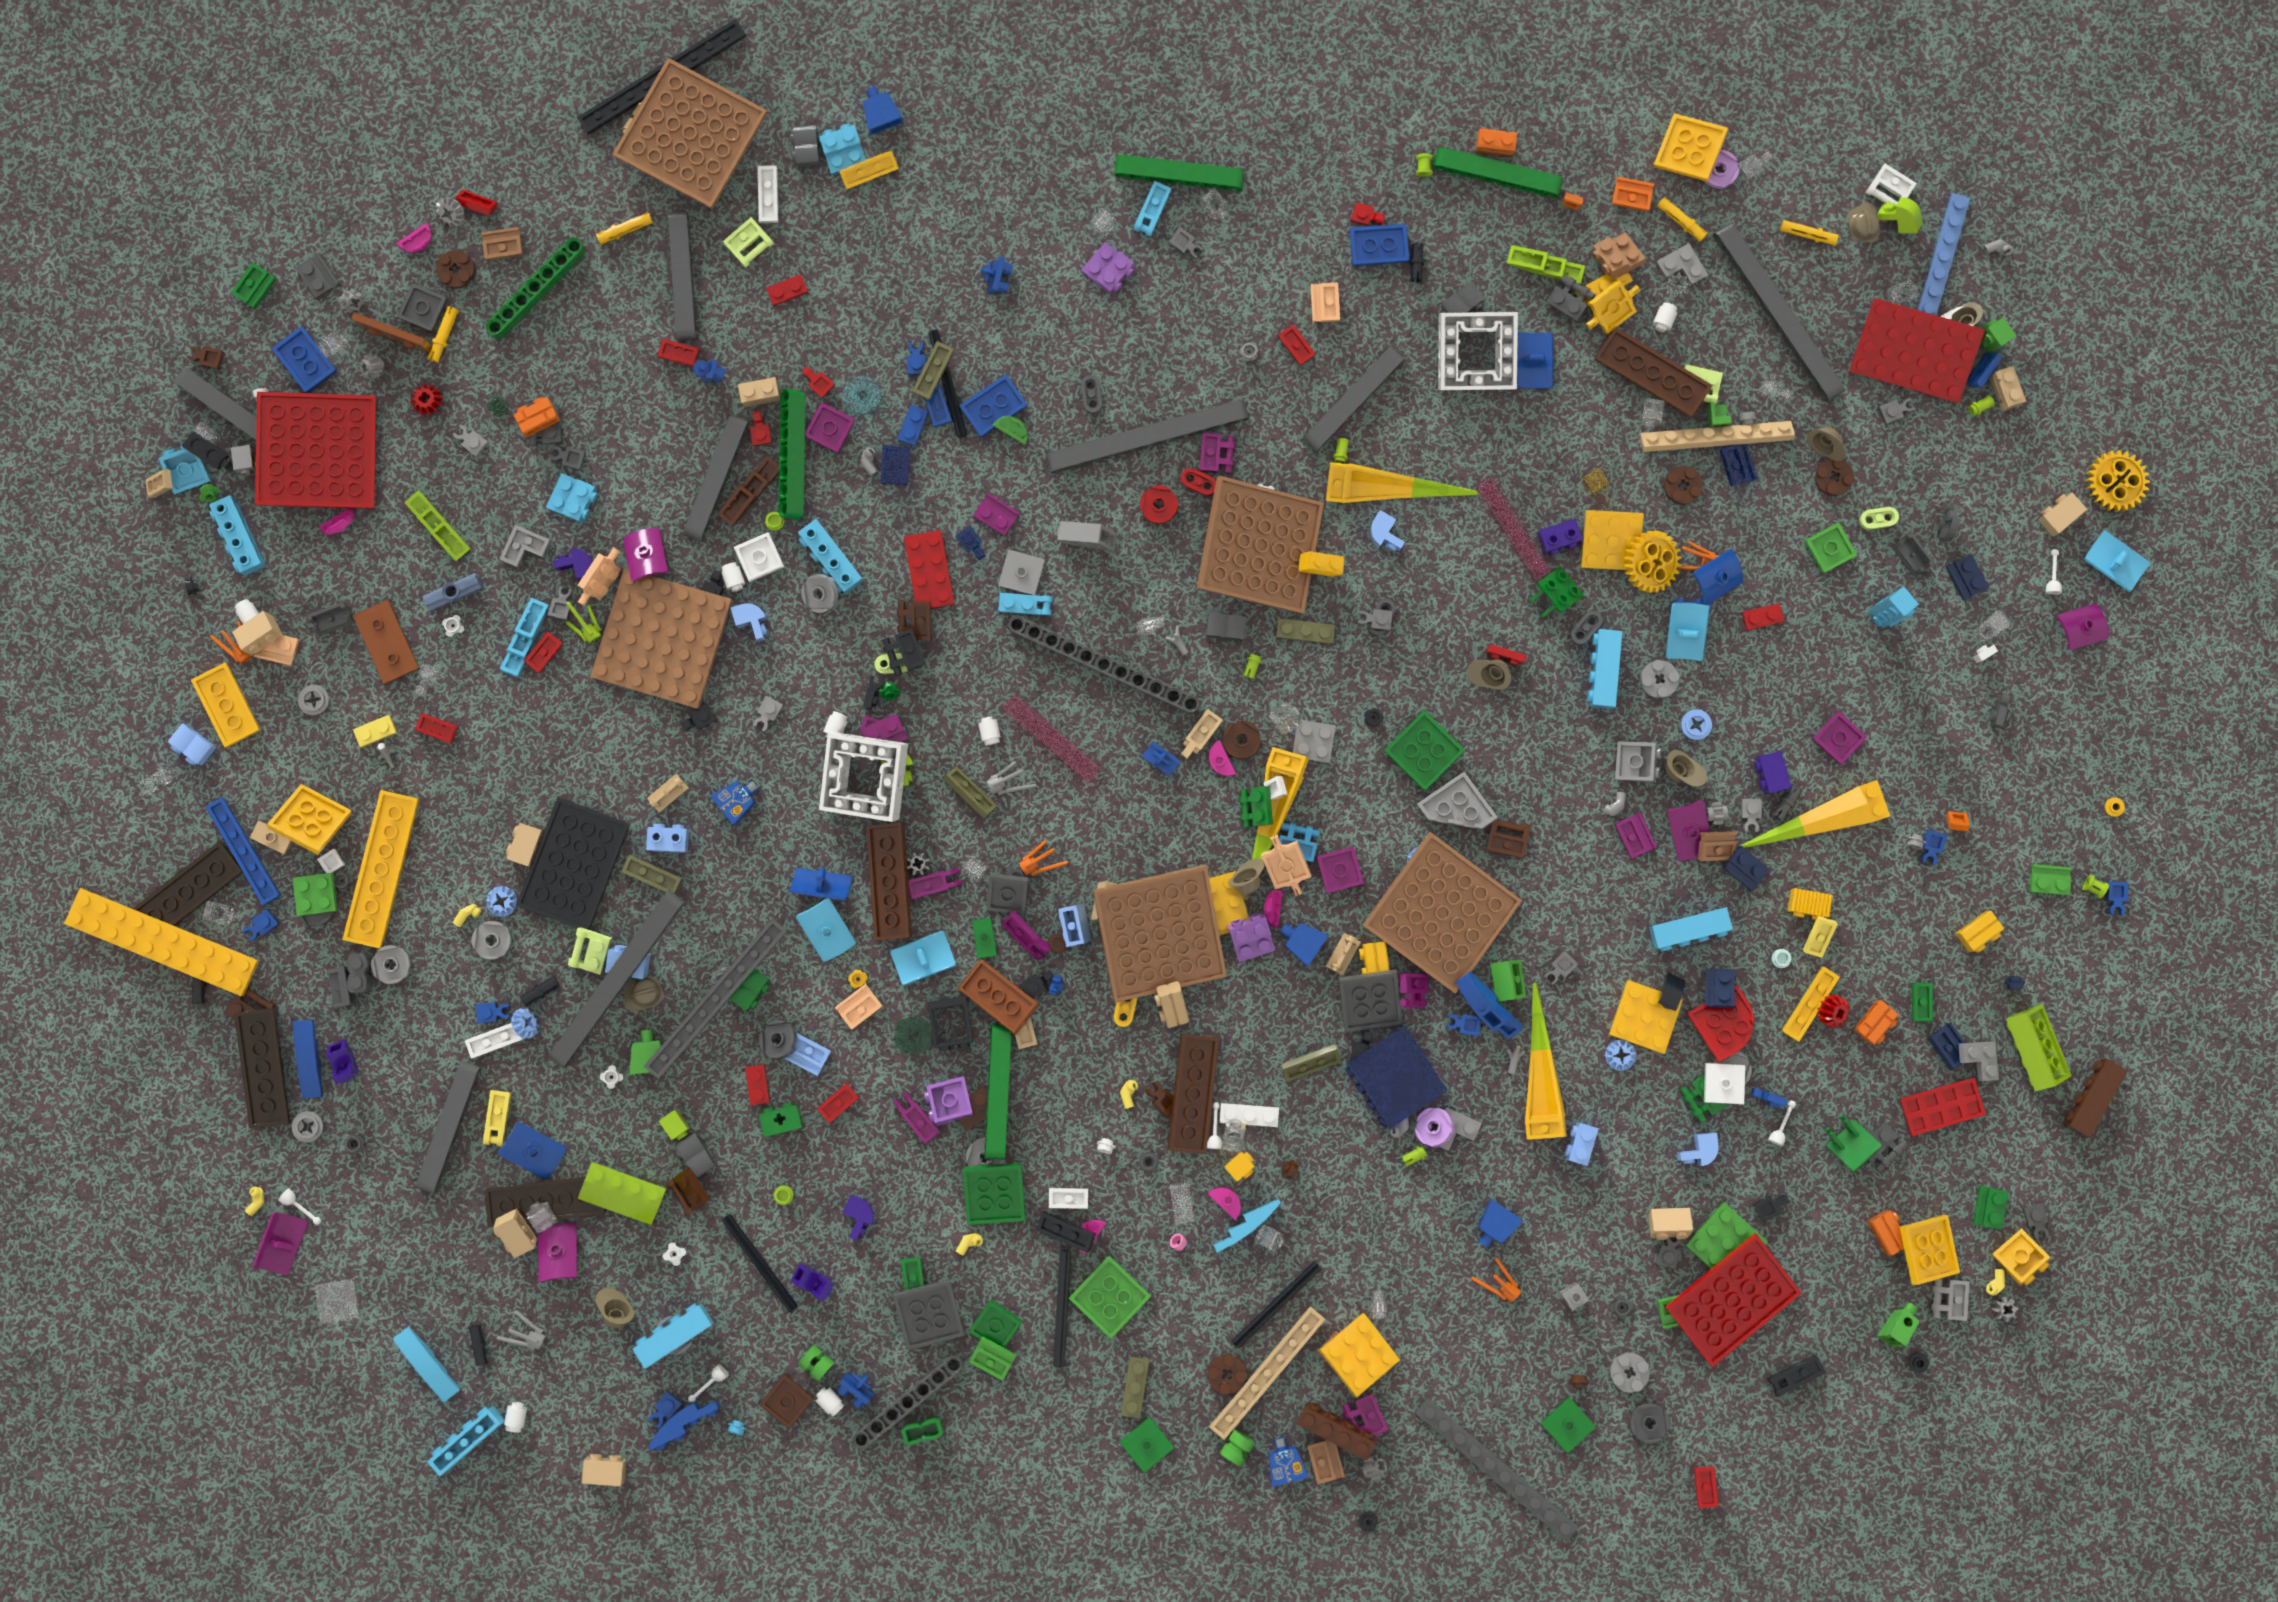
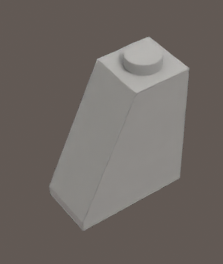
(1087, 535)

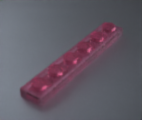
(1513, 528)
(1051, 738)

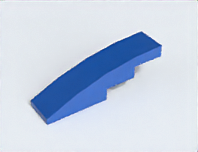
(307, 1059)

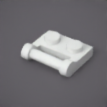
(1891, 181)

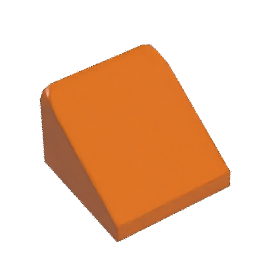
(1572, 201)

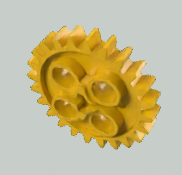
(2106, 468)
(1652, 561)

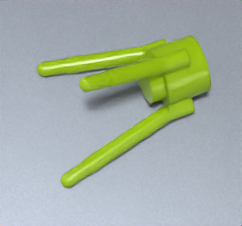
(590, 632)

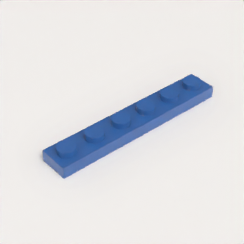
(243, 851)

